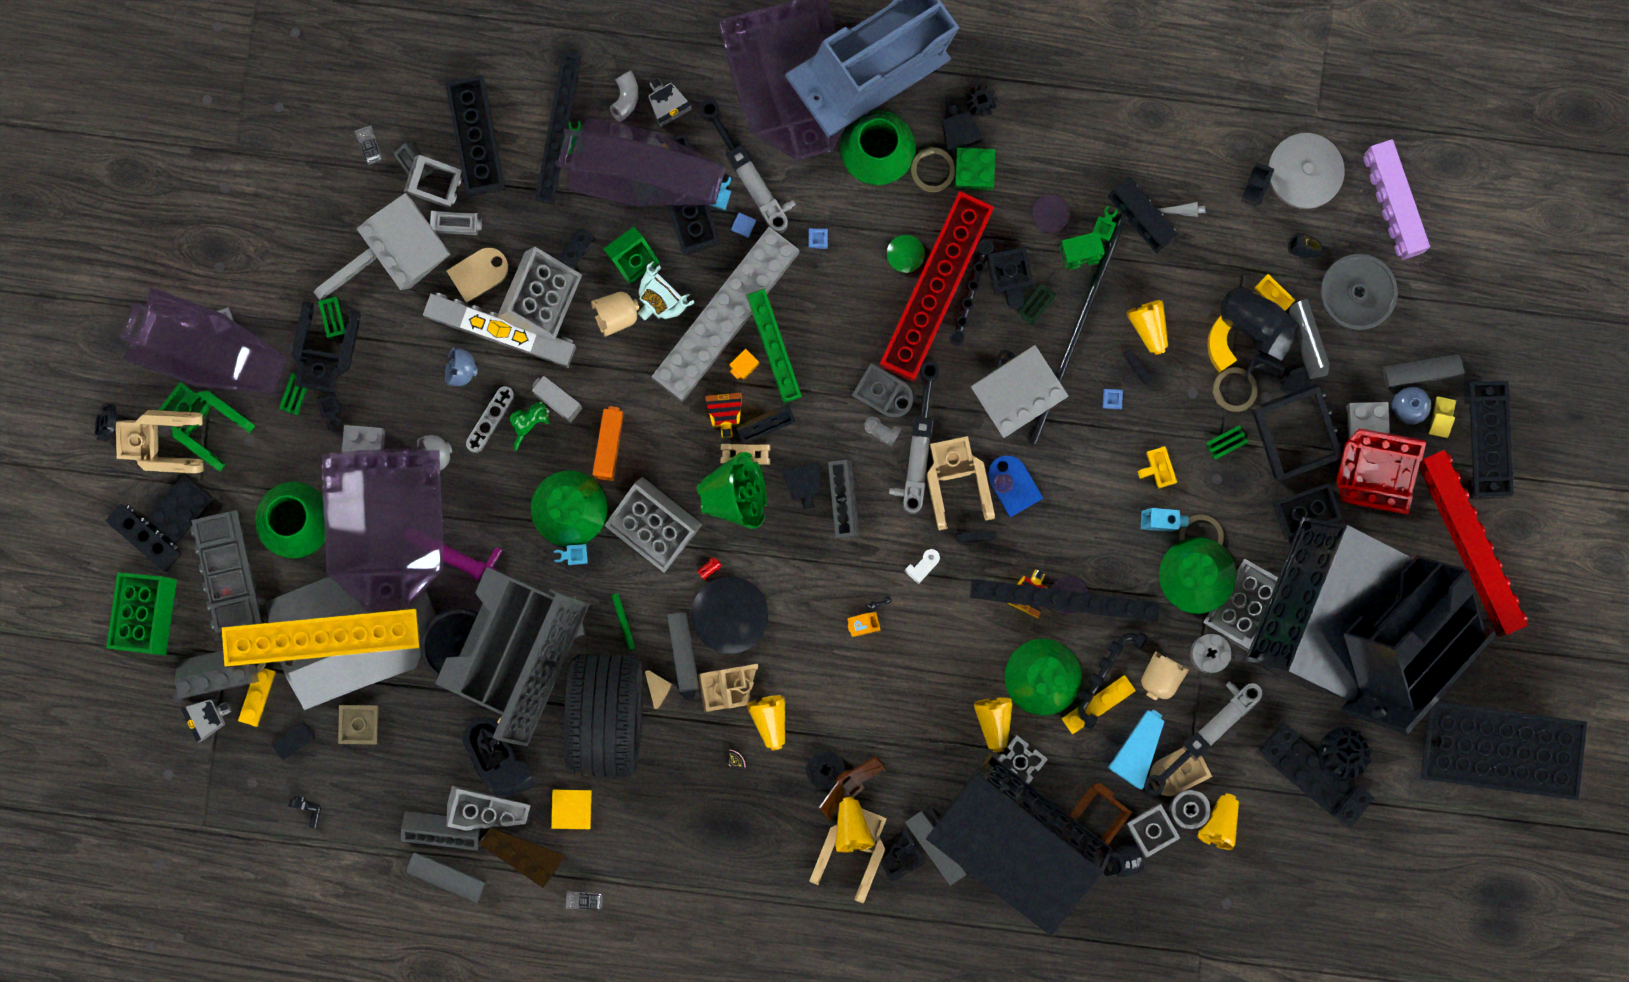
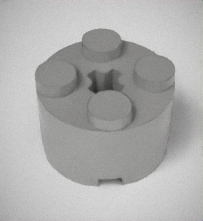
(1200, 649)
(1200, 809)

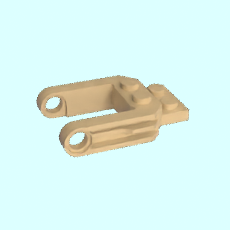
(139, 441)
(951, 461)
(875, 826)

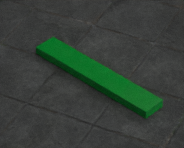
(773, 345)

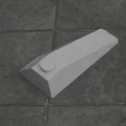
(475, 810)

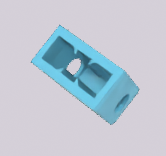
(1162, 520)

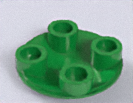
(905, 253)

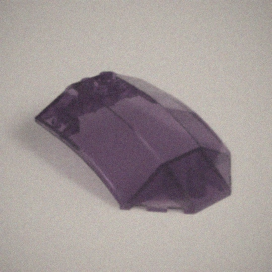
(760, 52)
(383, 524)

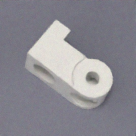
(928, 562)

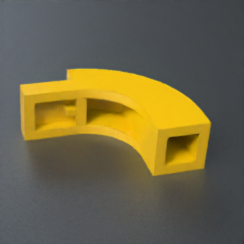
(1217, 346)

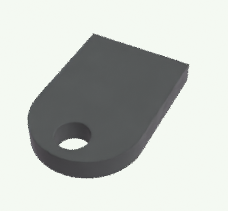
(882, 391)

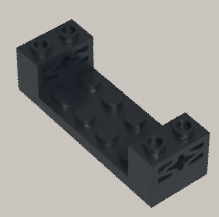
(1490, 439)
(1302, 767)

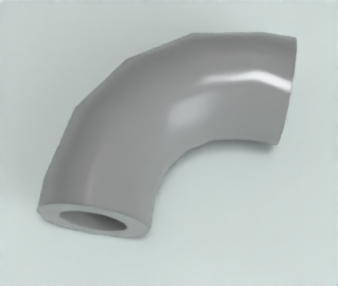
(628, 96)

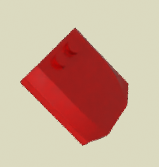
(1379, 470)

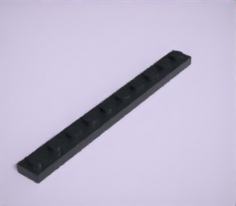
(1064, 600)

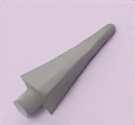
(1188, 209)

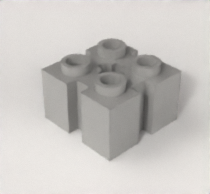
(1031, 761)

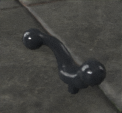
(870, 607)

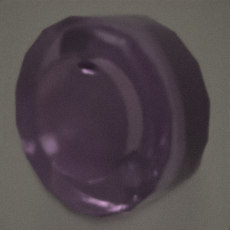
(1003, 483)

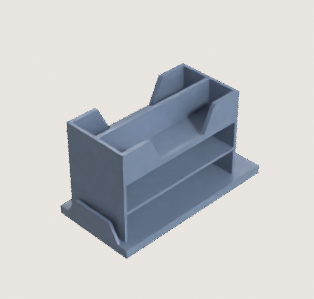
(873, 61)

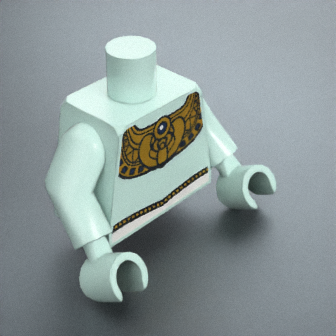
(659, 296)

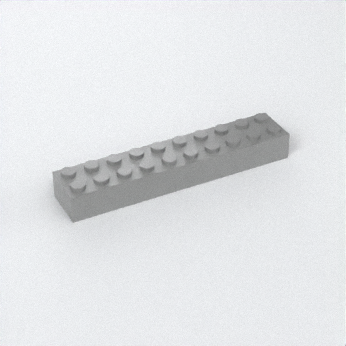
(724, 315)

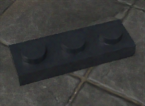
(765, 424)

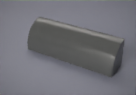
(1309, 340)
(1423, 371)
(843, 499)
(683, 652)
(921, 826)
(432, 830)
(445, 877)

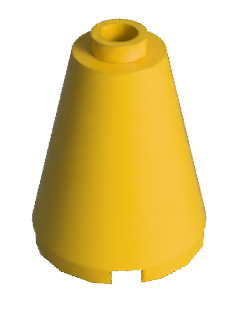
(1150, 325)
(769, 720)
(995, 721)
(1222, 823)
(852, 827)

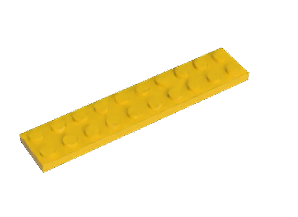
(320, 637)

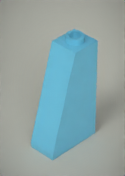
(1138, 750)

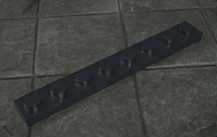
(558, 122)

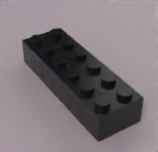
(475, 136)
(693, 222)

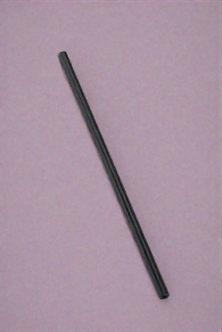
(1082, 318)

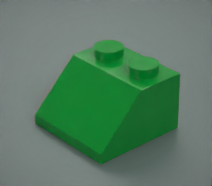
(631, 255)

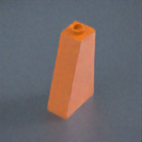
(608, 444)

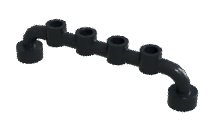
(957, 336)
(1105, 665)

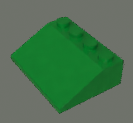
(141, 613)

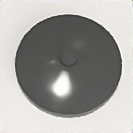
(1358, 292)

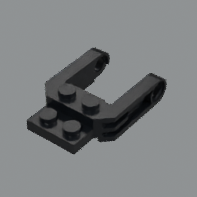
(317, 368)

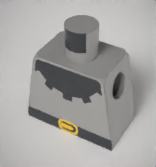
(667, 102)
(205, 718)

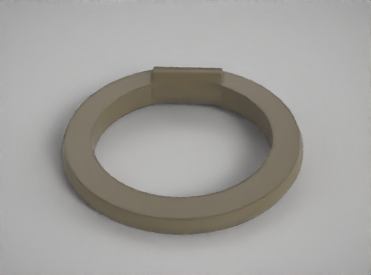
(926, 152)
(1218, 396)
(1214, 522)

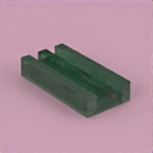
(1026, 317)

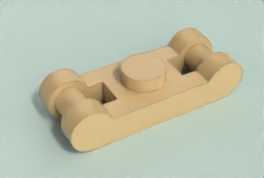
(764, 460)

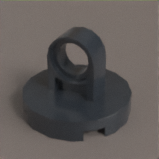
(106, 422)

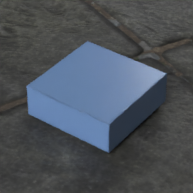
(743, 225)
(818, 238)
(1112, 399)

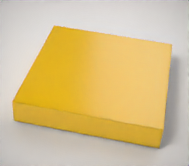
(571, 809)

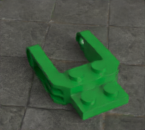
(186, 400)

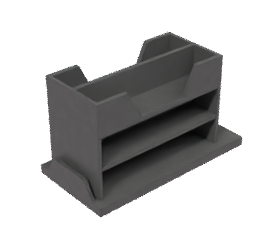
(514, 652)

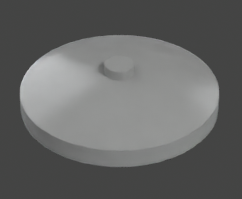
(1306, 170)

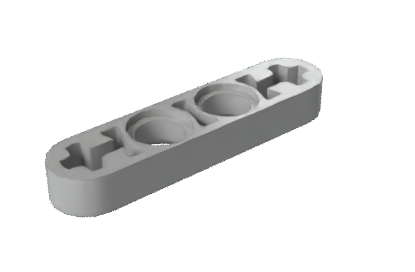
(345, 274)
(493, 421)

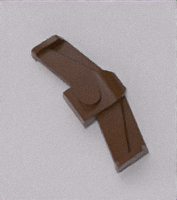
(849, 785)

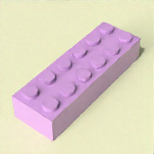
(1396, 200)

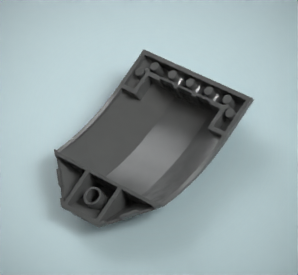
(331, 677)

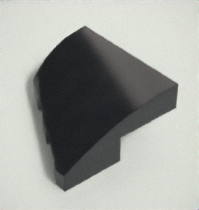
(902, 858)

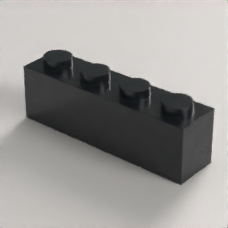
(1143, 215)

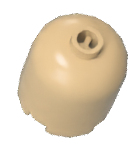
(615, 312)
(1162, 677)

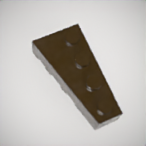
(526, 857)

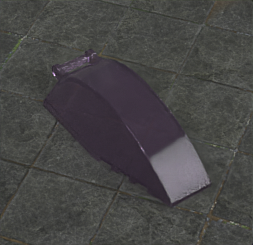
(637, 167)
(200, 346)

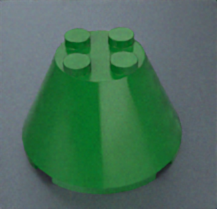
(735, 492)
(569, 508)
(1197, 575)
(1043, 677)

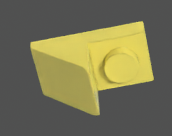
(1442, 417)

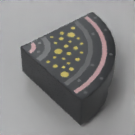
(736, 759)

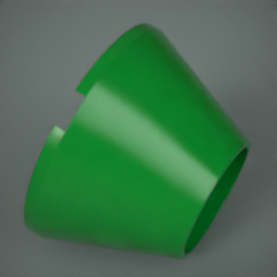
(878, 170)
(311, 535)

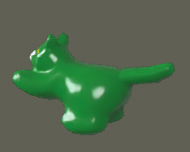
(524, 421)

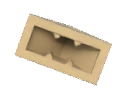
(658, 688)

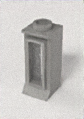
(455, 223)

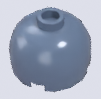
(460, 368)
(1411, 405)

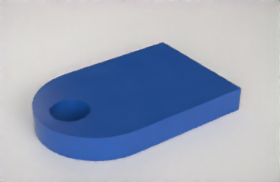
(1024, 489)

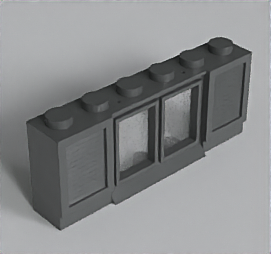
(226, 571)

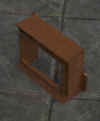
(1108, 795)

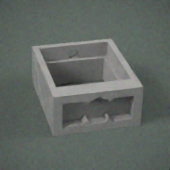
(414, 176)
(556, 398)

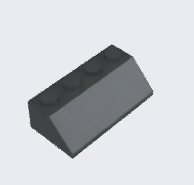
(208, 675)

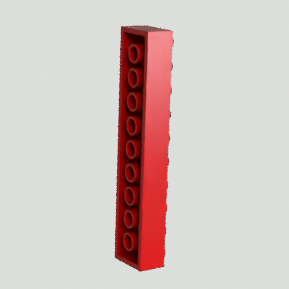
(936, 286)
(1472, 543)

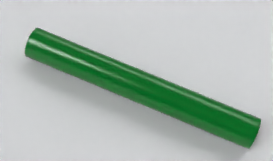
(623, 621)

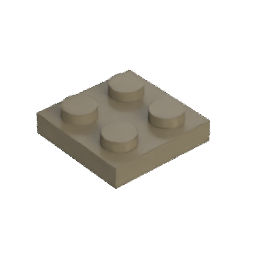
(358, 724)

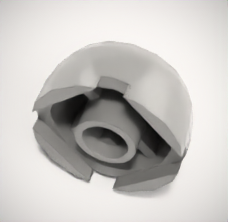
(434, 442)

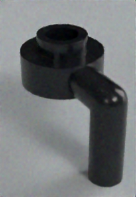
(299, 803)

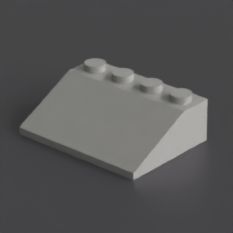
(403, 242)
(539, 294)
(1019, 391)
(653, 524)
(1244, 609)

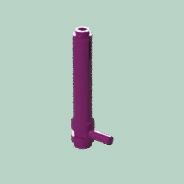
(468, 564)

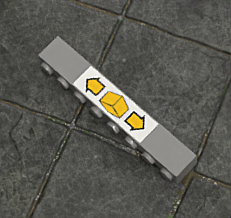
(497, 330)

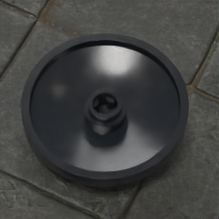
(729, 615)
(446, 636)

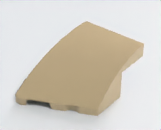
(726, 687)

